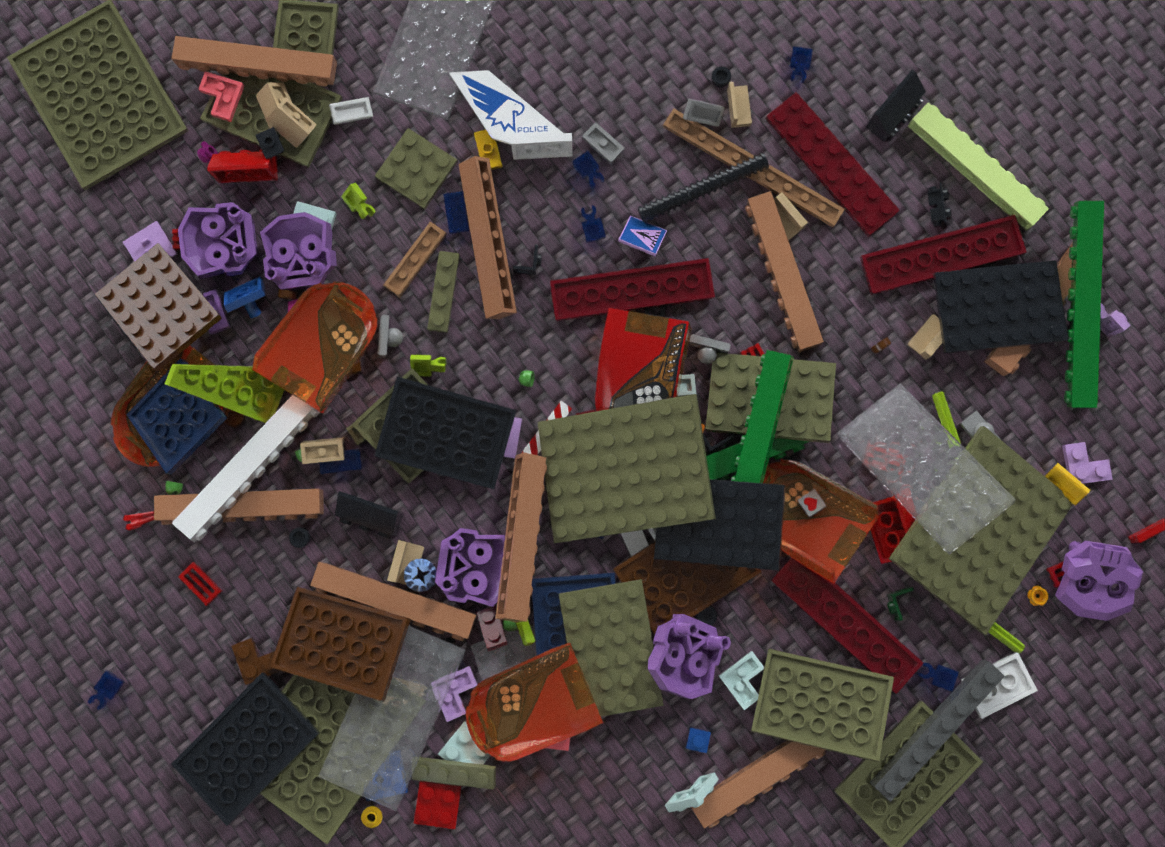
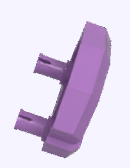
(297, 234)
(201, 243)
(484, 568)
(1095, 596)
(690, 643)

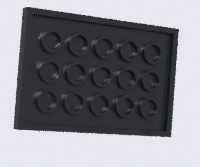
(1000, 307)
(445, 433)
(742, 535)
(245, 748)

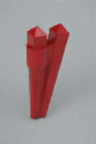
(138, 520)

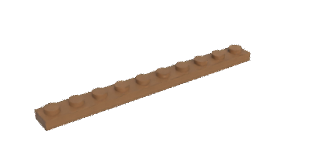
(771, 178)

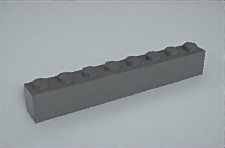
(936, 729)

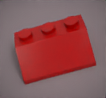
(242, 167)
(890, 527)

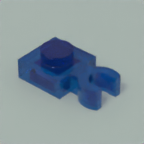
(800, 61)
(587, 166)
(592, 227)
(942, 676)
(107, 687)

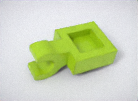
(356, 201)
(424, 365)

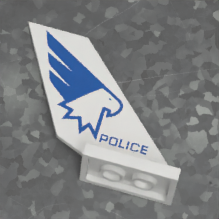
(511, 118)

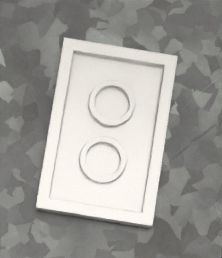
(1010, 689)

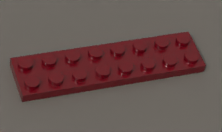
(832, 164)
(941, 253)
(632, 289)
(847, 623)

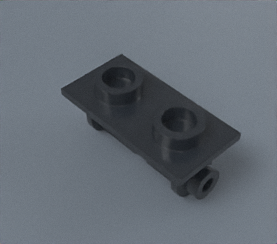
(939, 197)

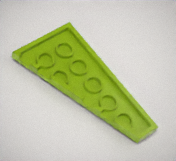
(229, 387)

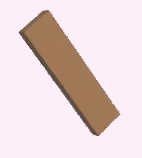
(415, 259)

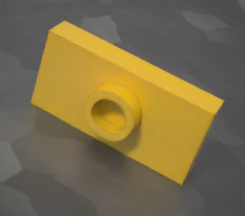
(488, 148)
(1065, 481)

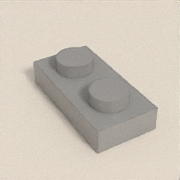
(603, 143)

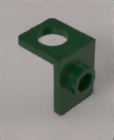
(892, 604)

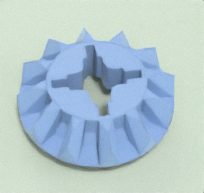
(411, 571)

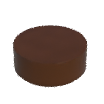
(289, 295)
(881, 345)
(234, 419)

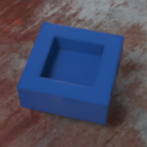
(698, 740)

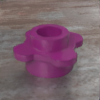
(206, 152)

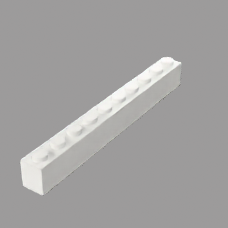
(244, 468)

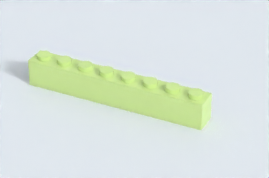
(978, 166)

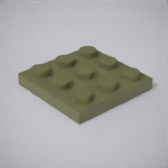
(306, 26)
(416, 168)

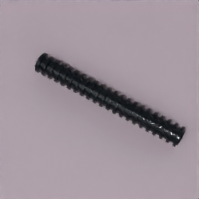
(704, 187)

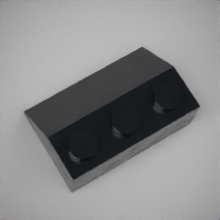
(897, 107)
(367, 515)

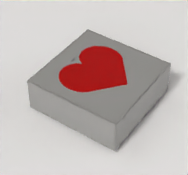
(811, 503)

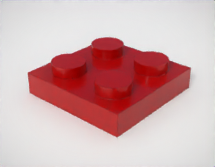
(437, 804)

